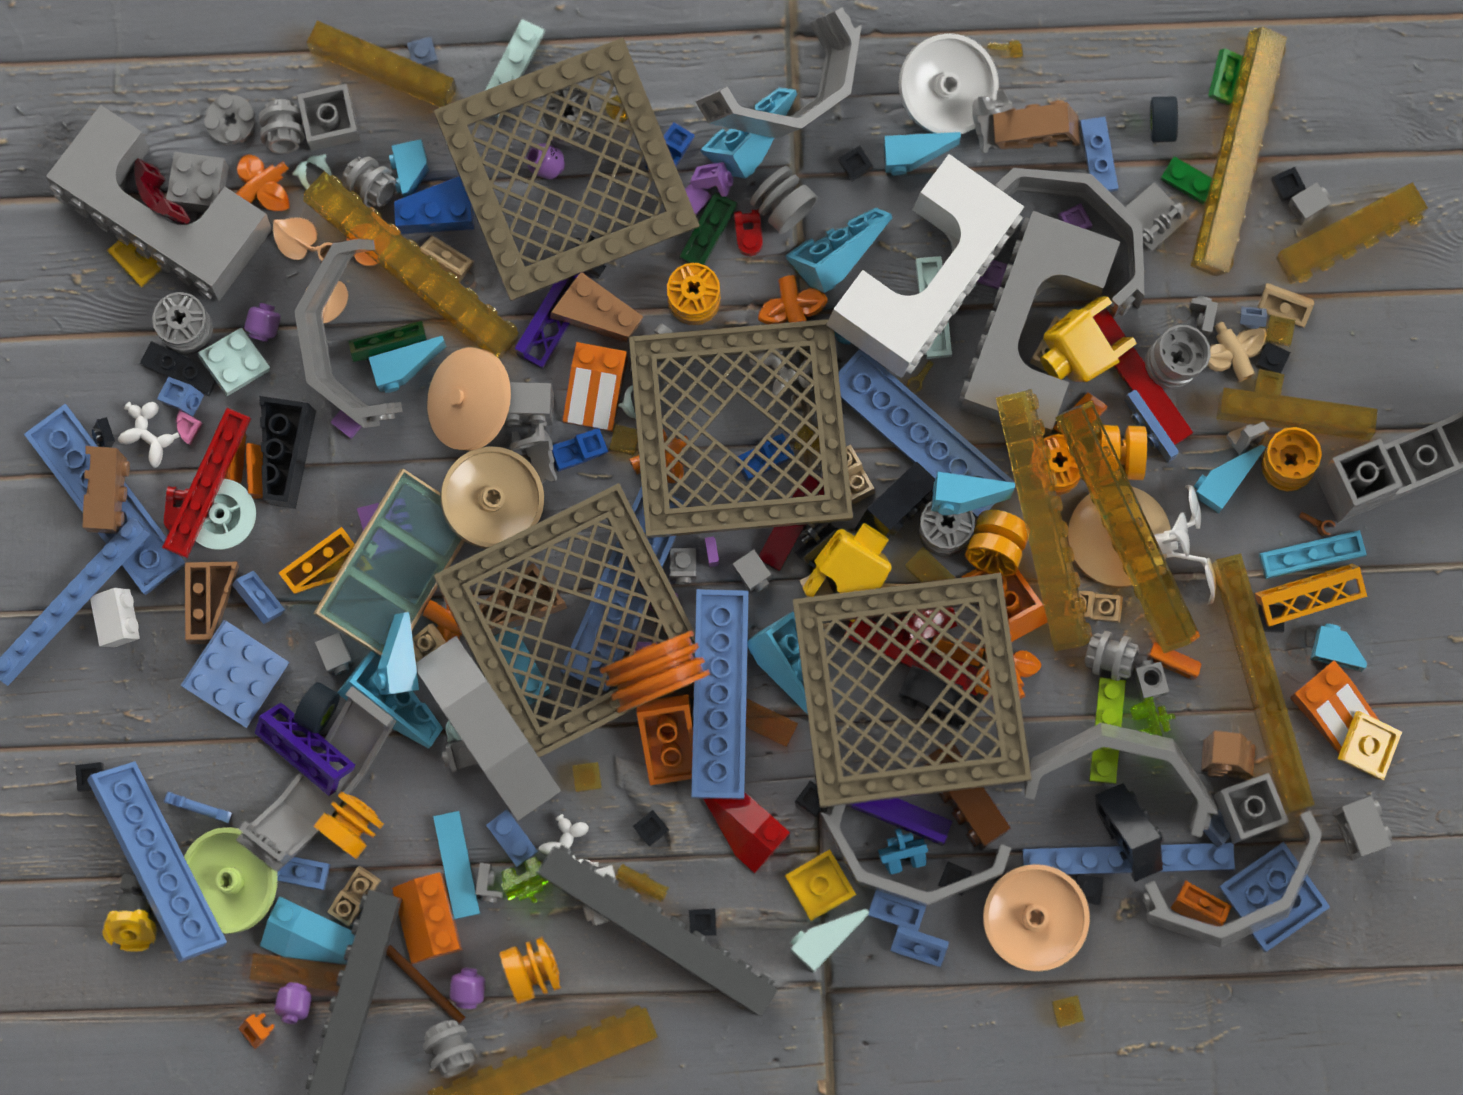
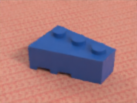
(435, 209)

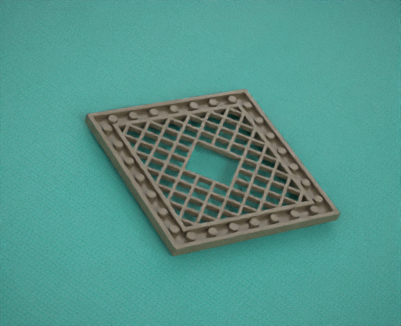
(610, 58)
(762, 513)
(964, 592)
(487, 652)

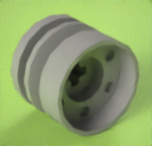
(563, 128)
(779, 195)
(196, 326)
(1187, 349)
(941, 539)

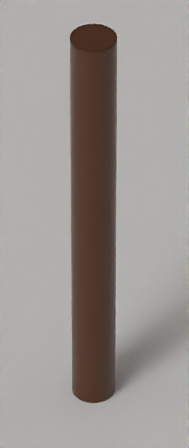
(425, 985)

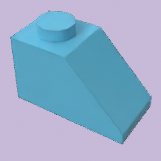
(1337, 645)

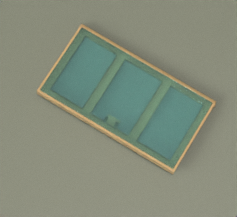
(391, 564)

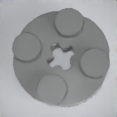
(233, 133)

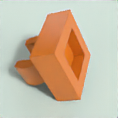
(255, 1031)

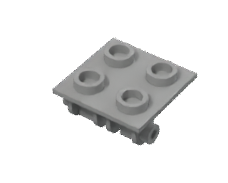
(1157, 214)

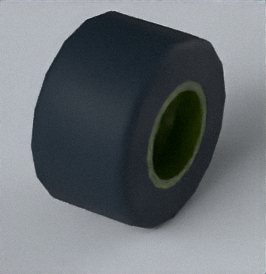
(1164, 119)
(316, 707)

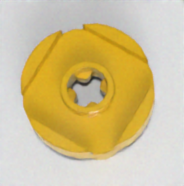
(118, 928)

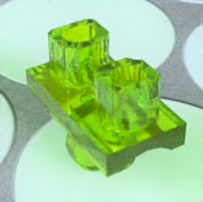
(1147, 710)
(524, 885)

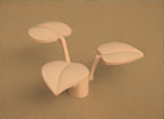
(295, 238)

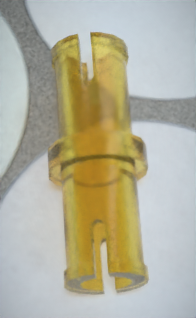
(642, 883)

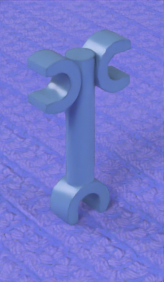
(183, 802)

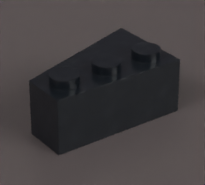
(899, 501)
(923, 689)
(1131, 829)

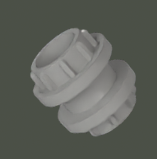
(281, 126)
(369, 181)
(1111, 655)
(447, 1045)

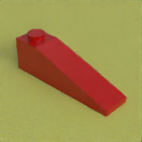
(748, 829)

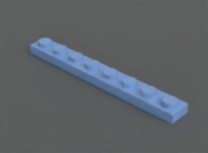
(71, 599)
(1108, 860)

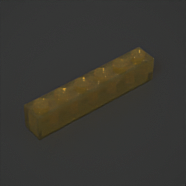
(381, 64)
(1352, 233)
(1297, 412)

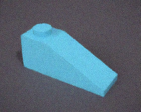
(909, 152)
(400, 365)
(1224, 480)
(965, 493)
(397, 663)
(522, 663)

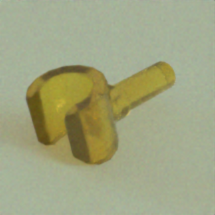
(1014, 47)
(920, 377)

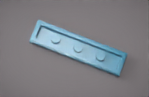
(1312, 554)
(456, 865)

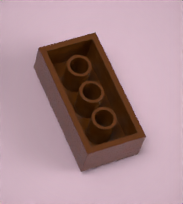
(973, 808)

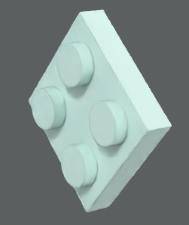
(234, 361)

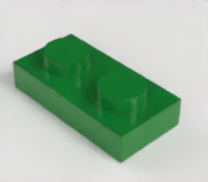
(1225, 76)
(1187, 180)

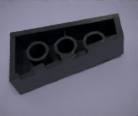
(284, 446)

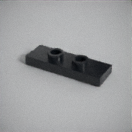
(178, 367)

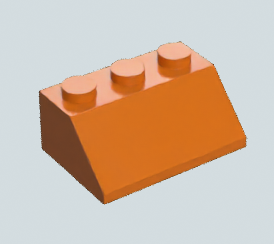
(427, 918)

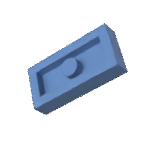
(258, 597)
(512, 838)
(304, 873)
(896, 910)
(919, 946)

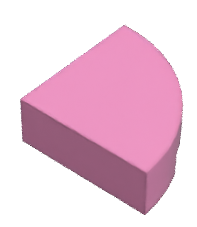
(187, 426)

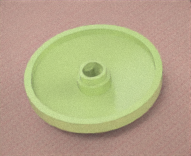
(231, 879)

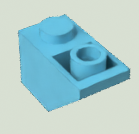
(411, 166)

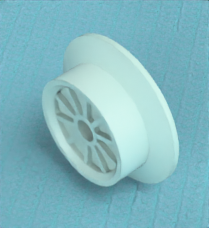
(237, 520)

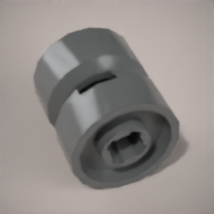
(130, 902)

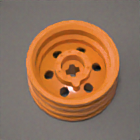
(654, 671)

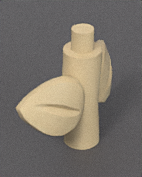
(1236, 350)

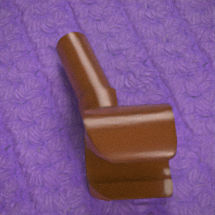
(1317, 523)

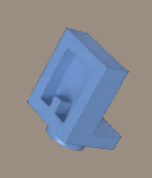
(181, 396)

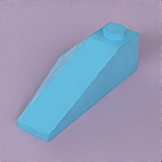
(744, 150)
(832, 257)
(779, 656)
(411, 715)
(304, 934)

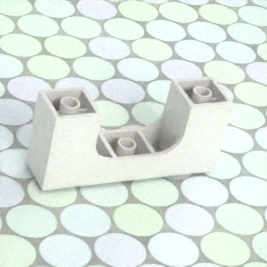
(902, 327)

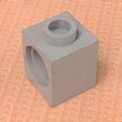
(1309, 203)
(752, 572)
(334, 654)
(1145, 690)

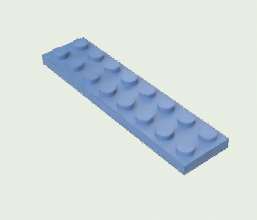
(911, 423)
(62, 446)
(590, 624)
(721, 696)
(157, 861)

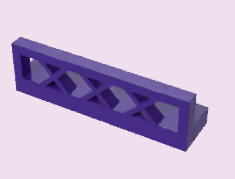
(539, 322)
(298, 749)
(907, 817)

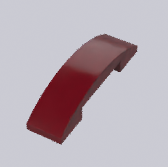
(148, 183)
(783, 538)

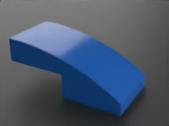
(678, 141)
(579, 450)
(768, 450)

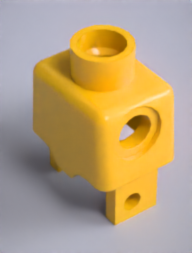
(1080, 347)
(852, 562)

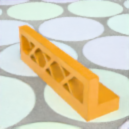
(1307, 585)

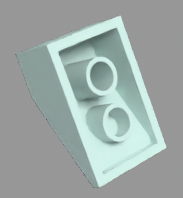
(821, 941)

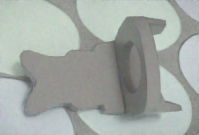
(982, 113)
(539, 449)

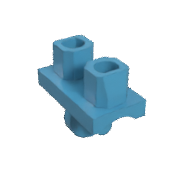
(906, 848)

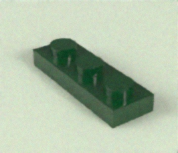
(710, 230)
(386, 341)

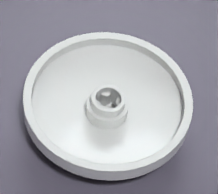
(943, 81)

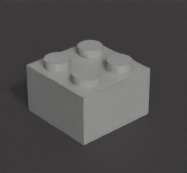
(328, 117)
(196, 180)
(530, 404)
(1251, 808)
(1363, 827)

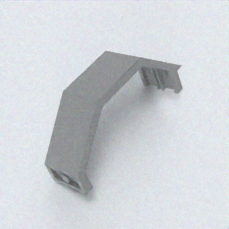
(841, 48)
(1105, 205)
(314, 341)
(487, 728)
(1130, 741)
(291, 819)
(874, 882)
(1162, 917)

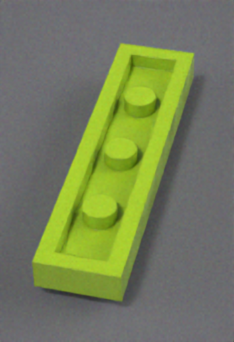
(1108, 711)

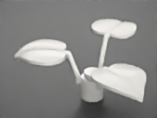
(1168, 540)

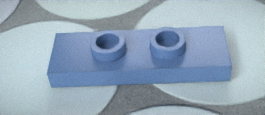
(1099, 152)
(1156, 435)

